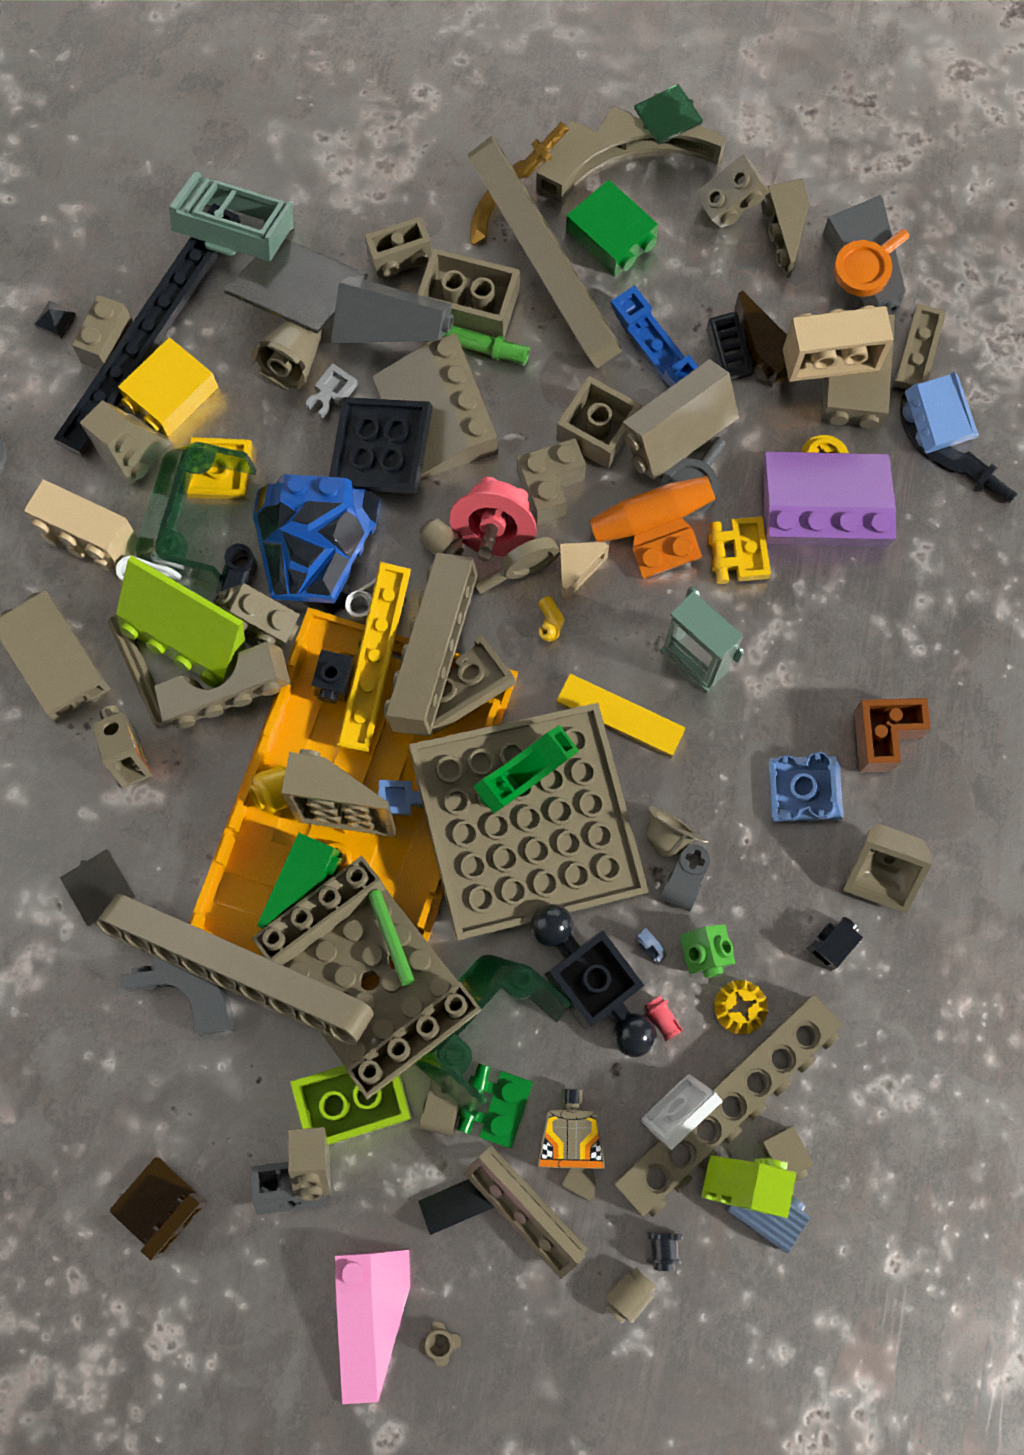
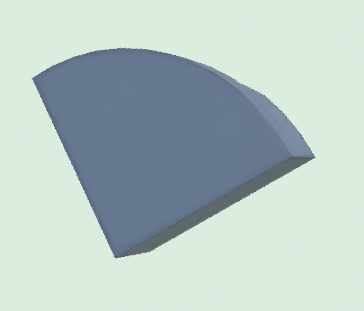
(650, 946)

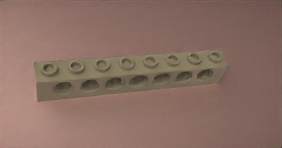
(823, 1028)

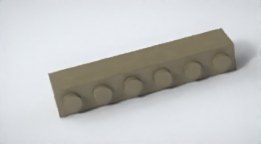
(431, 645)

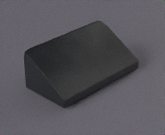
(453, 1206)

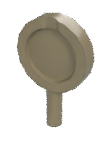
(522, 562)

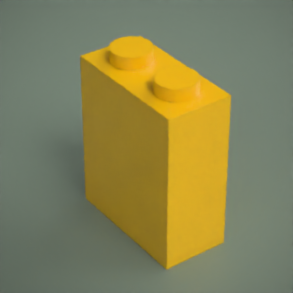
(167, 387)

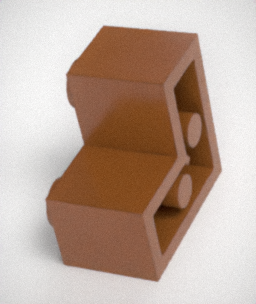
(882, 725)

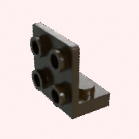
(157, 1207)

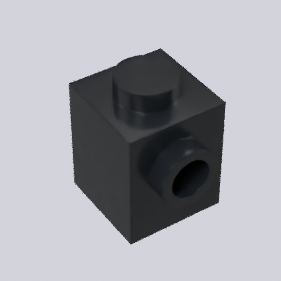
(333, 676)

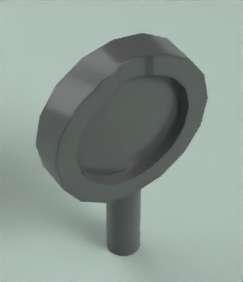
(695, 468)

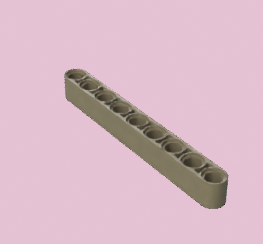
(545, 252)
(236, 969)

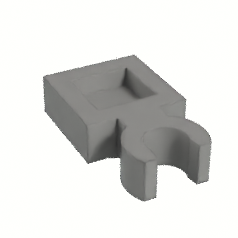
(331, 389)

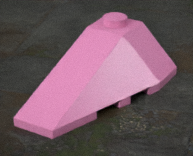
(369, 1313)

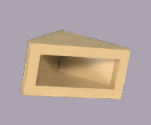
(578, 563)

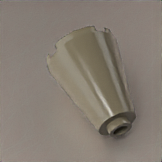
(287, 355)

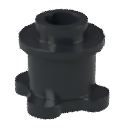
(664, 1250)

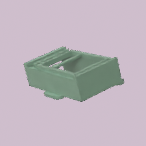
(225, 235)
(710, 632)

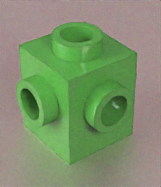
(707, 950)

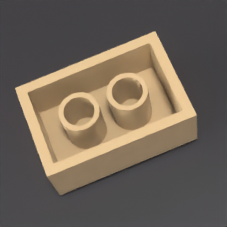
(837, 343)
(80, 526)

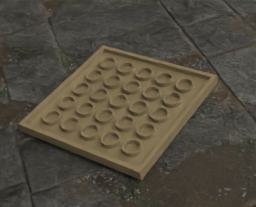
(552, 845)

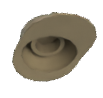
(669, 833)

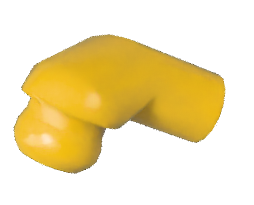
(553, 620)

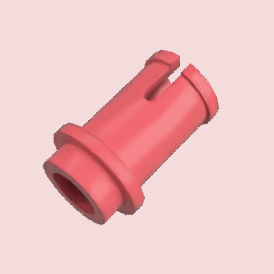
(663, 1017)

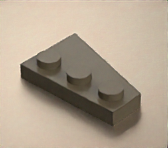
(471, 683)

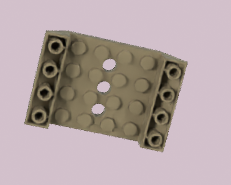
(340, 943)

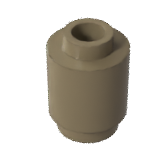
(440, 538)
(630, 1296)

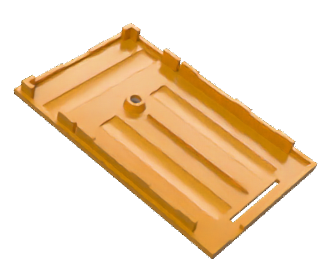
(260, 842)

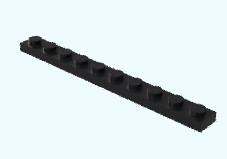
(142, 335)

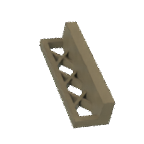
(526, 1212)

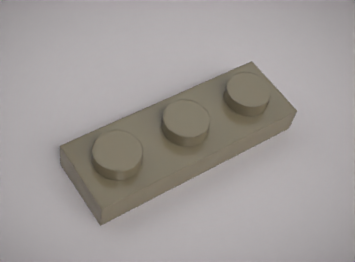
(920, 346)

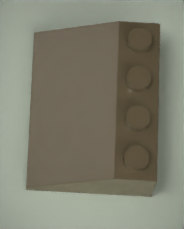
(459, 420)
(331, 798)

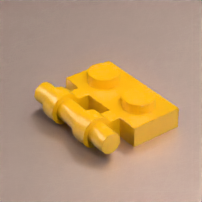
(749, 548)

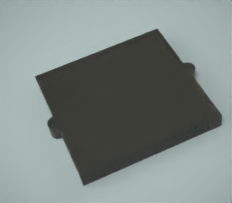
(95, 885)

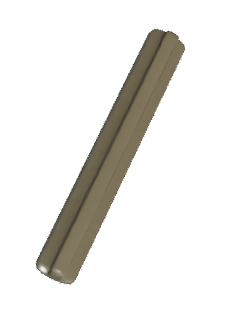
(138, 671)

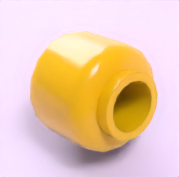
(267, 789)

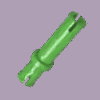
(492, 346)

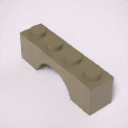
(257, 673)

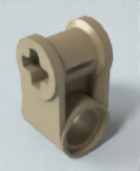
(439, 1111)

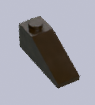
(763, 340)

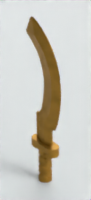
(523, 168)

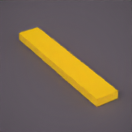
(373, 658)

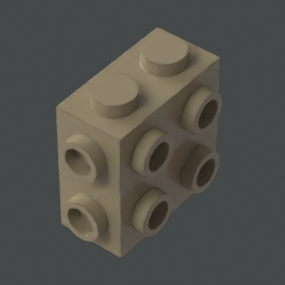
(261, 616)

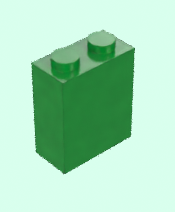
(612, 228)

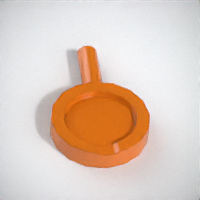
(865, 266)

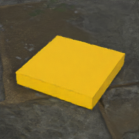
(218, 481)

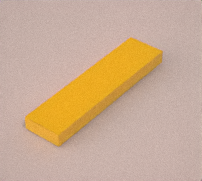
(623, 715)

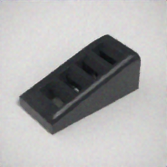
(727, 327)

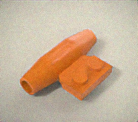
(656, 522)

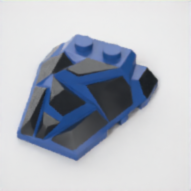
(312, 534)

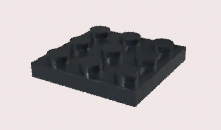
(381, 444)

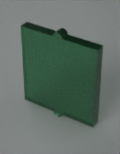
(668, 114)

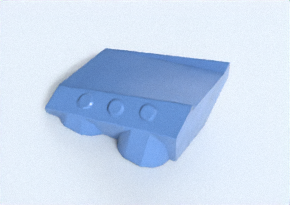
(939, 413)
(806, 788)

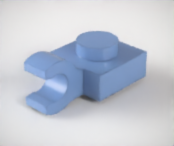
(399, 796)

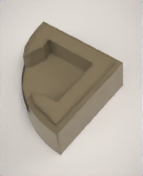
(581, 1182)

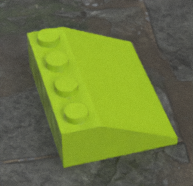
(179, 623)

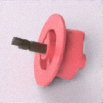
(493, 518)

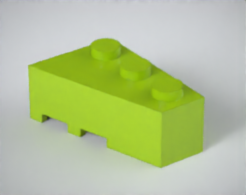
(754, 1186)

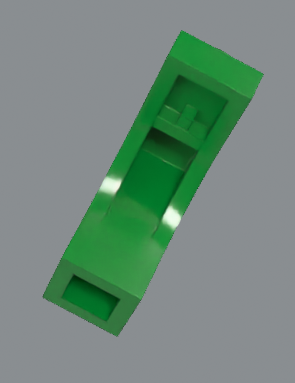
(525, 769)

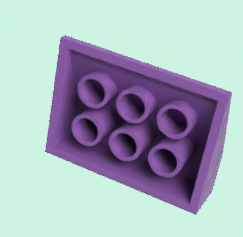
(829, 499)

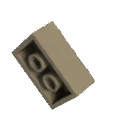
(477, 289)

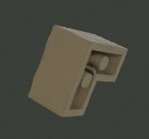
(546, 473)

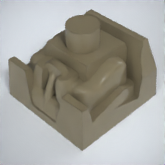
(889, 868)

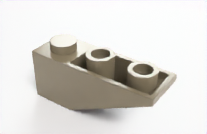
(787, 213)

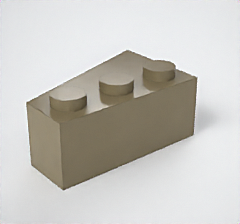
(124, 441)

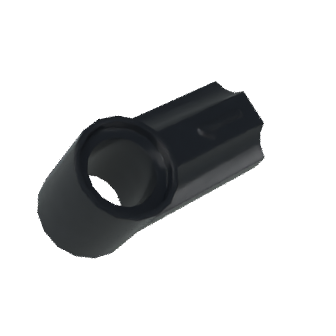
(236, 575)

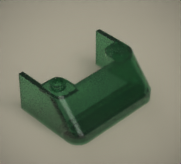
(159, 536)
(482, 981)

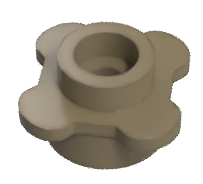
(449, 1340)

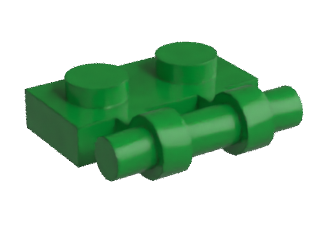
(505, 1109)

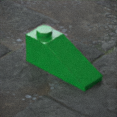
(305, 870)

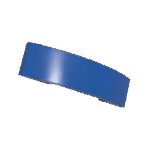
(650, 338)

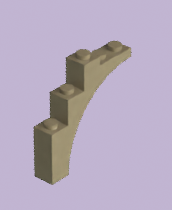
(618, 136)

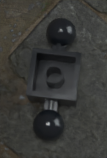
(594, 980)

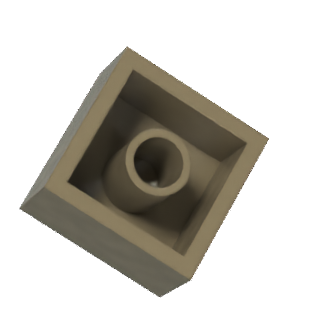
(597, 421)

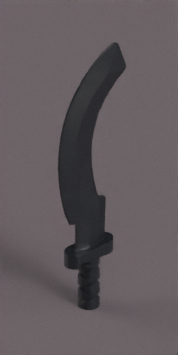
(963, 462)

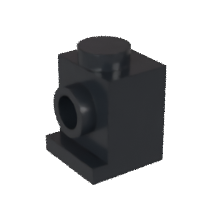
(835, 943)

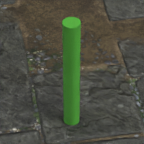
(391, 938)

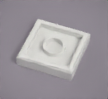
(680, 1111)

